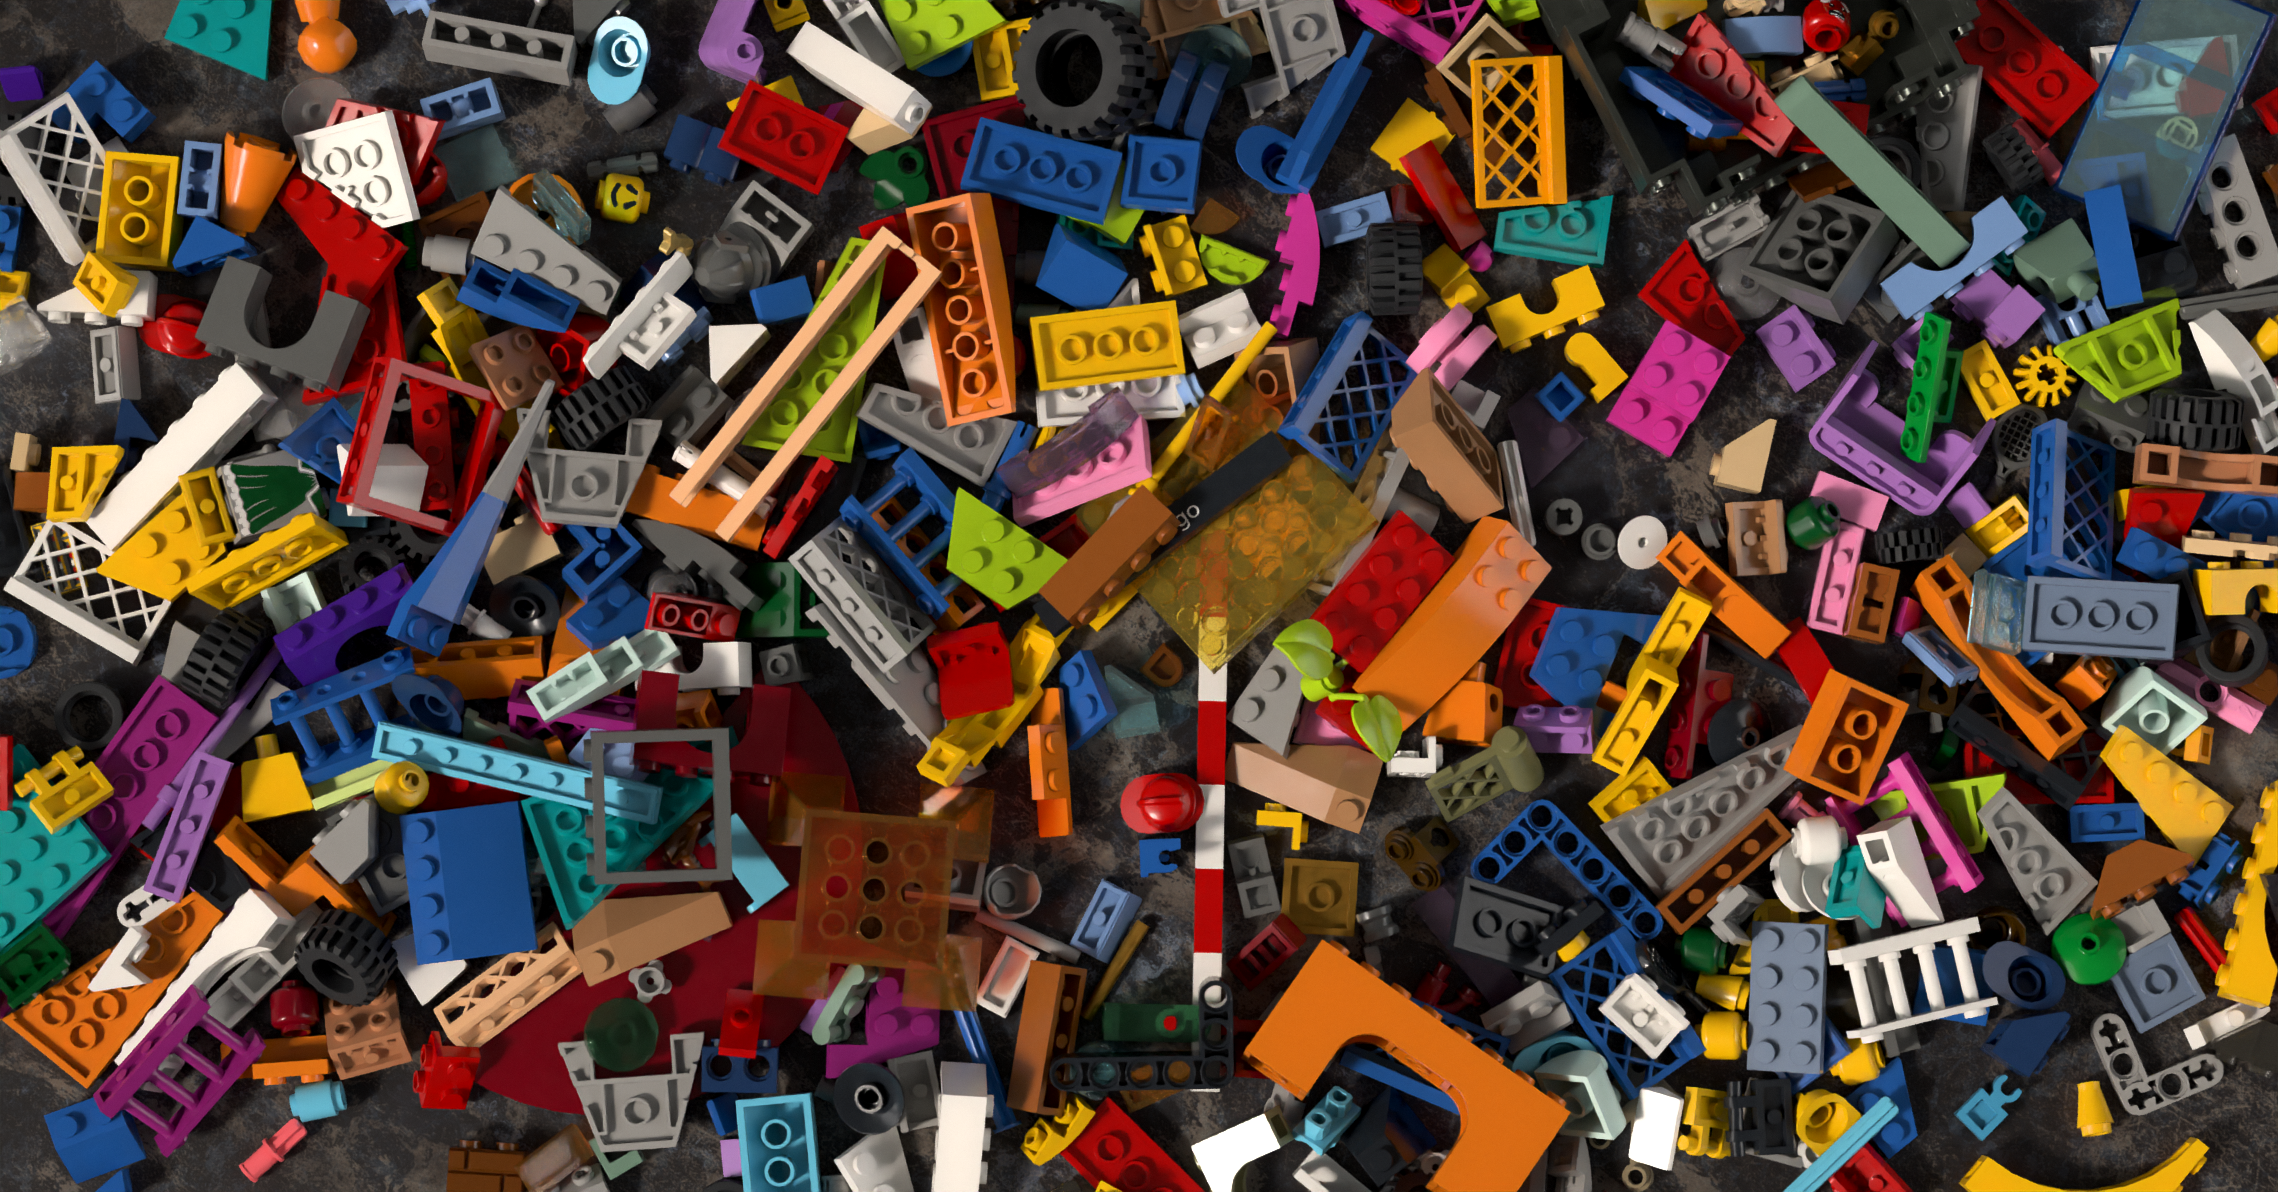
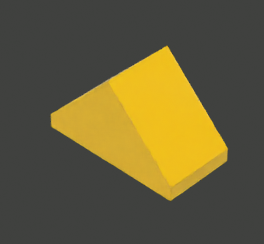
(2001, 526)

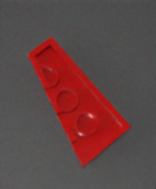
(1726, 79)

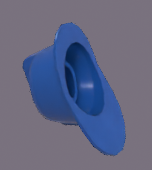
(1260, 155)

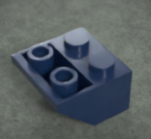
(2024, 1039)

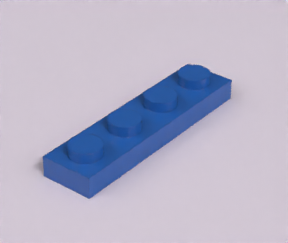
(2159, 559)

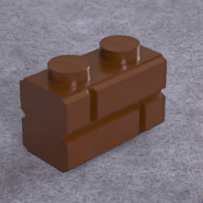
(484, 1168)

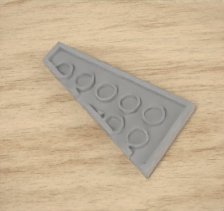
(906, 687)
(1691, 821)

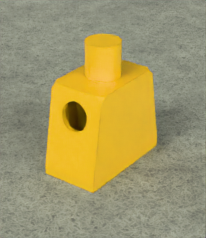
(273, 783)

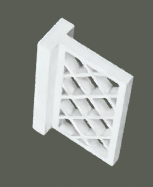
(35, 187)
(67, 611)

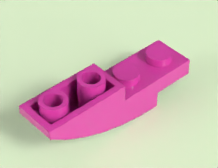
(1301, 249)

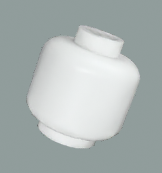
(1818, 840)

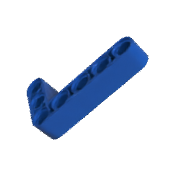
(1573, 862)

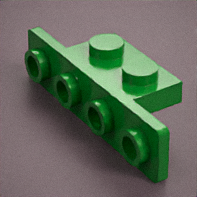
(1932, 387)

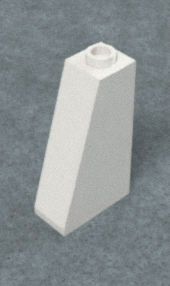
(858, 78)

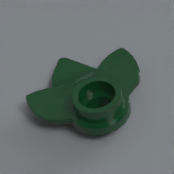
(894, 182)

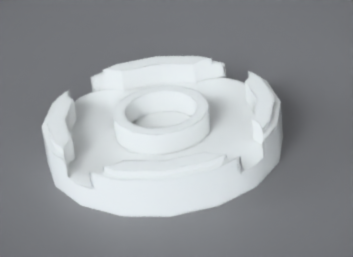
(1788, 879)

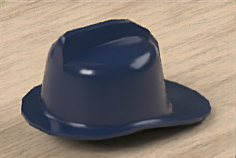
(431, 702)
(2023, 976)

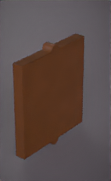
(1819, 181)

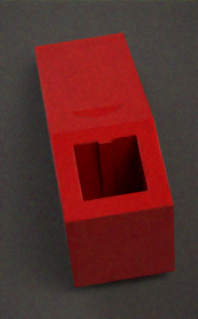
(692, 616)

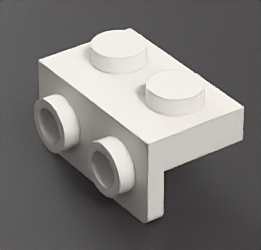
(1644, 1014)

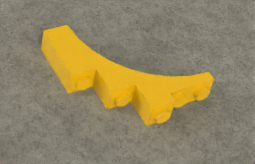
(2166, 1177)

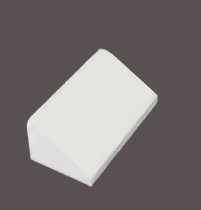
(1656, 1127)

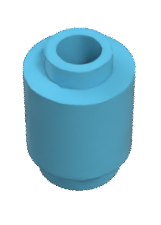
(318, 1100)

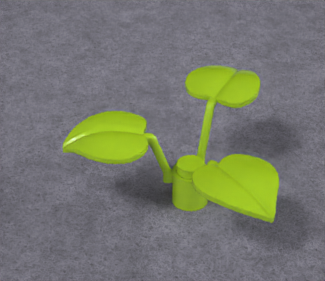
(1308, 649)

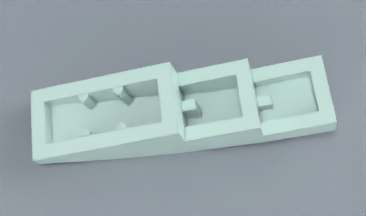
(601, 674)

